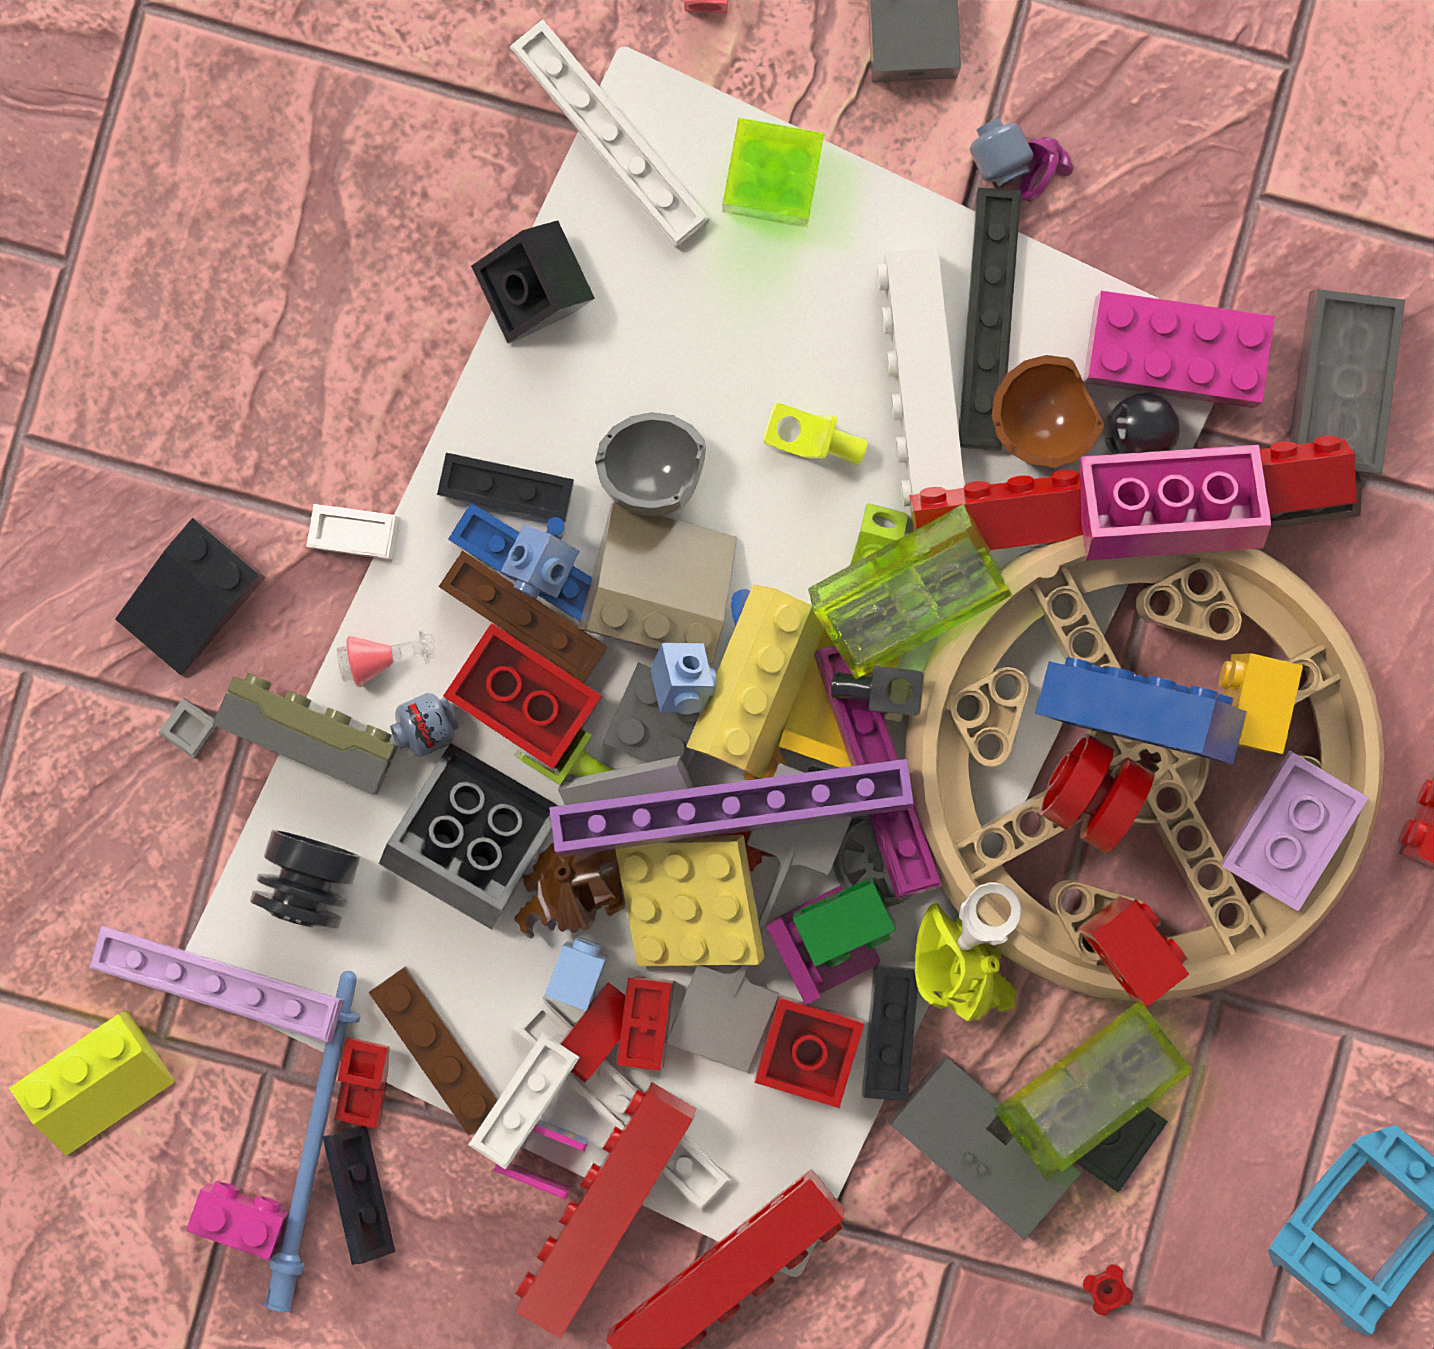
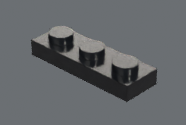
(505, 487)
(890, 1033)
(359, 1194)

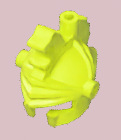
(961, 977)

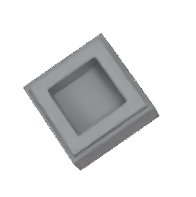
(188, 728)

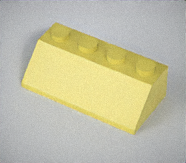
(758, 681)

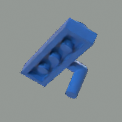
(491, 542)

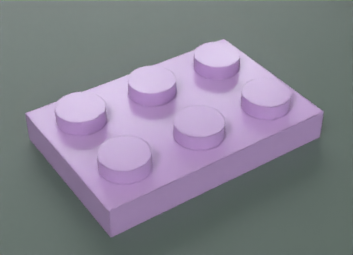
(1294, 831)

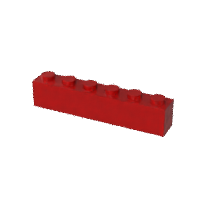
(605, 1210)
(733, 1269)

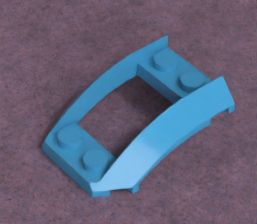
(1329, 1273)

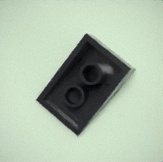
(189, 595)

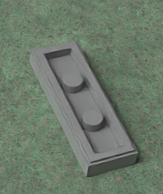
(629, 781)

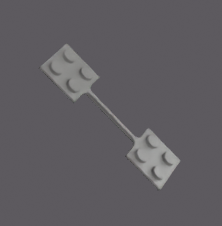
(725, 1011)

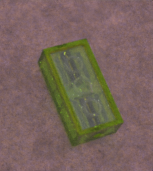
(909, 591)
(1093, 1090)

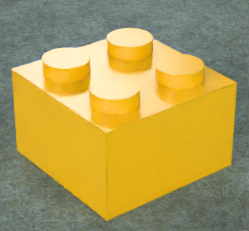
(1267, 693)

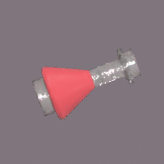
(365, 659)

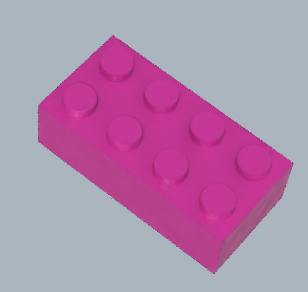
(1178, 349)

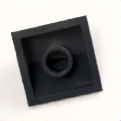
(532, 281)

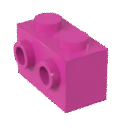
(238, 1220)

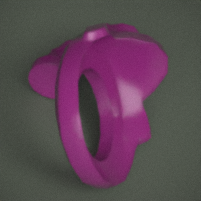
(1045, 153)

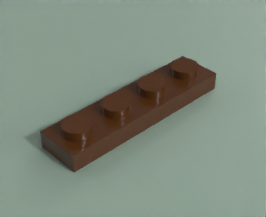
(523, 617)
(435, 1049)

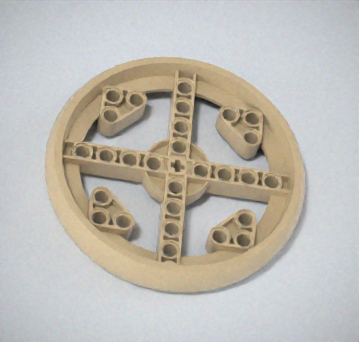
(942, 742)

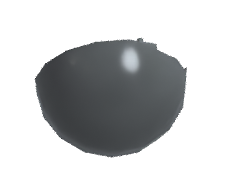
(651, 463)

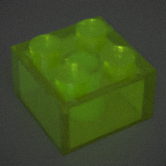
(772, 172)

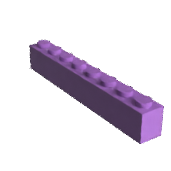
(731, 808)

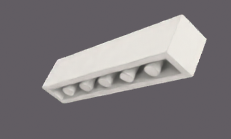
(922, 370)

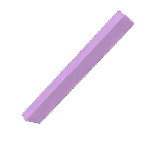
(216, 984)

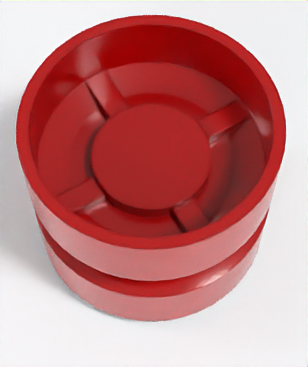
(1108, 800)

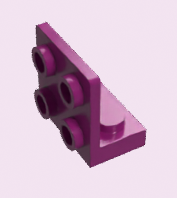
(809, 979)

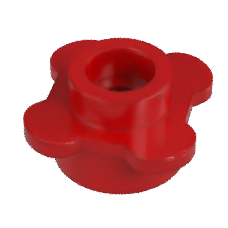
(1119, 1295)

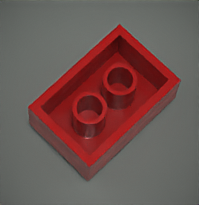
(523, 696)

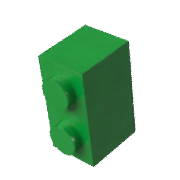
(845, 923)

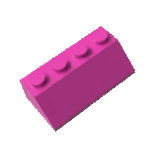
(1173, 502)

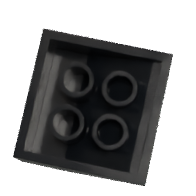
(469, 836)

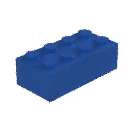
(1142, 709)

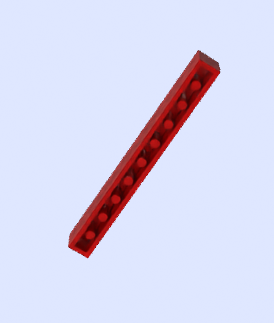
(1049, 508)

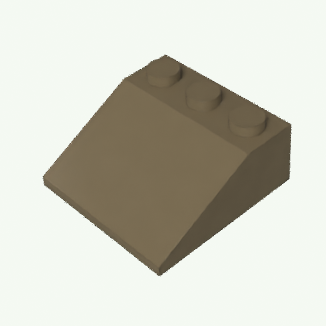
(659, 582)

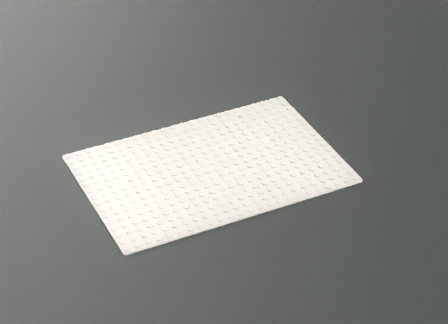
(717, 339)

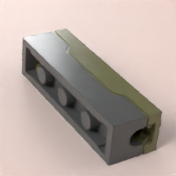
(306, 735)

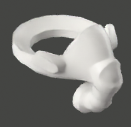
(974, 930)

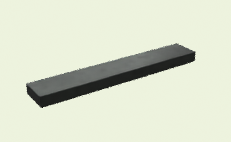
(988, 314)

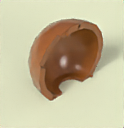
(1046, 412)

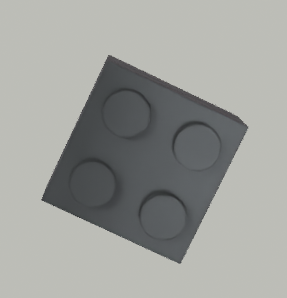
(643, 729)

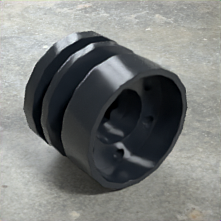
(305, 879)

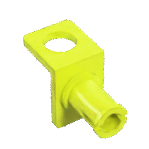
(816, 436)

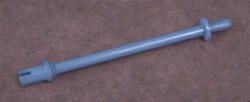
(287, 1263)

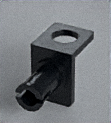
(877, 689)

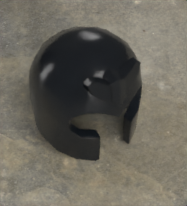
(1143, 425)

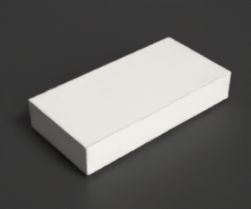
(353, 532)

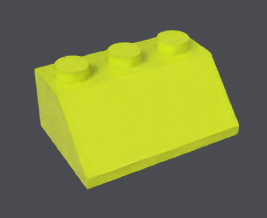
(92, 1083)

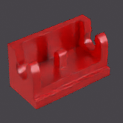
(645, 1023)

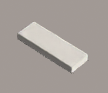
(524, 1101)

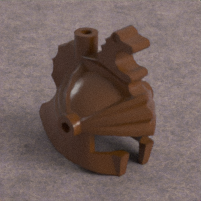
(571, 890)

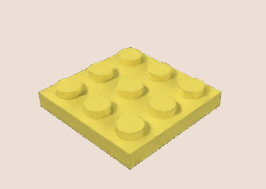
(691, 902)

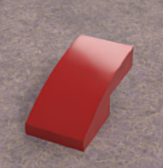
(596, 1031)
(363, 1082)

